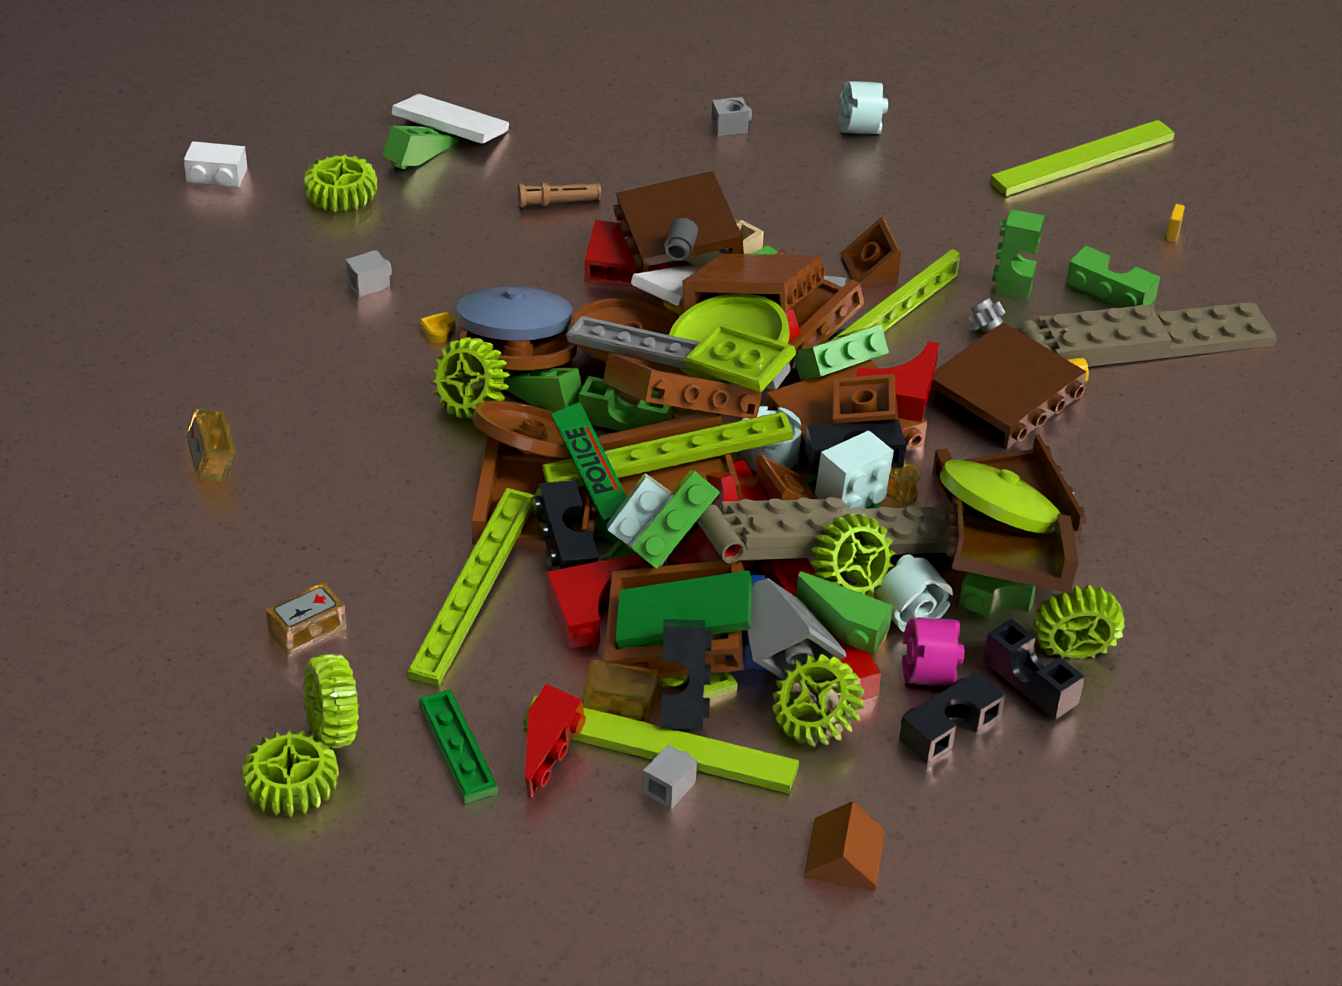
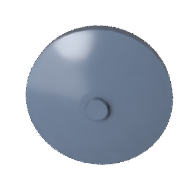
(513, 313)

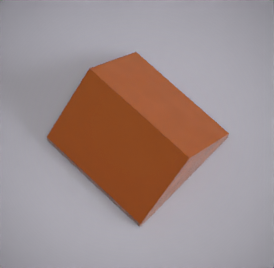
(874, 257)
(864, 399)
(781, 481)
(845, 848)

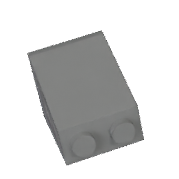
(786, 630)

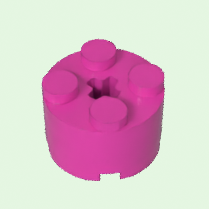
(932, 651)

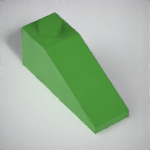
(415, 144)
(546, 388)
(846, 613)

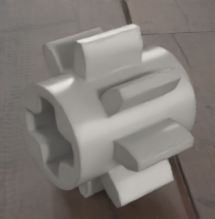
(986, 315)

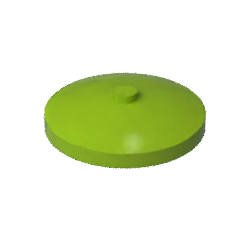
(737, 310)
(999, 495)

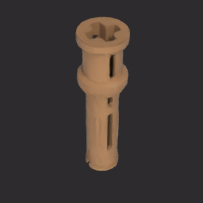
(546, 194)

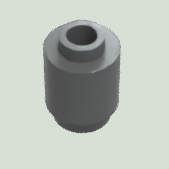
(680, 239)

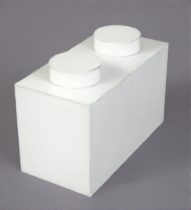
(215, 164)

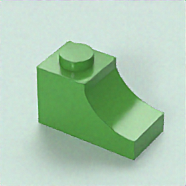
(990, 594)

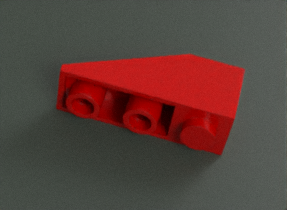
(551, 725)

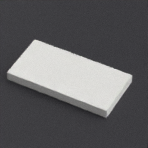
(450, 118)
(666, 283)

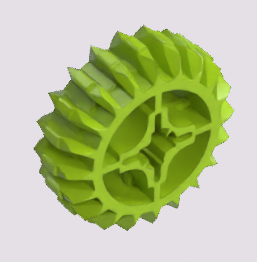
(340, 183)
(461, 362)
(841, 552)
(1086, 622)
(331, 700)
(794, 708)
(268, 775)

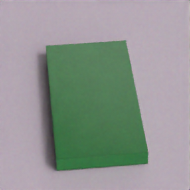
(717, 599)

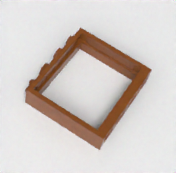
(679, 389)
(651, 656)

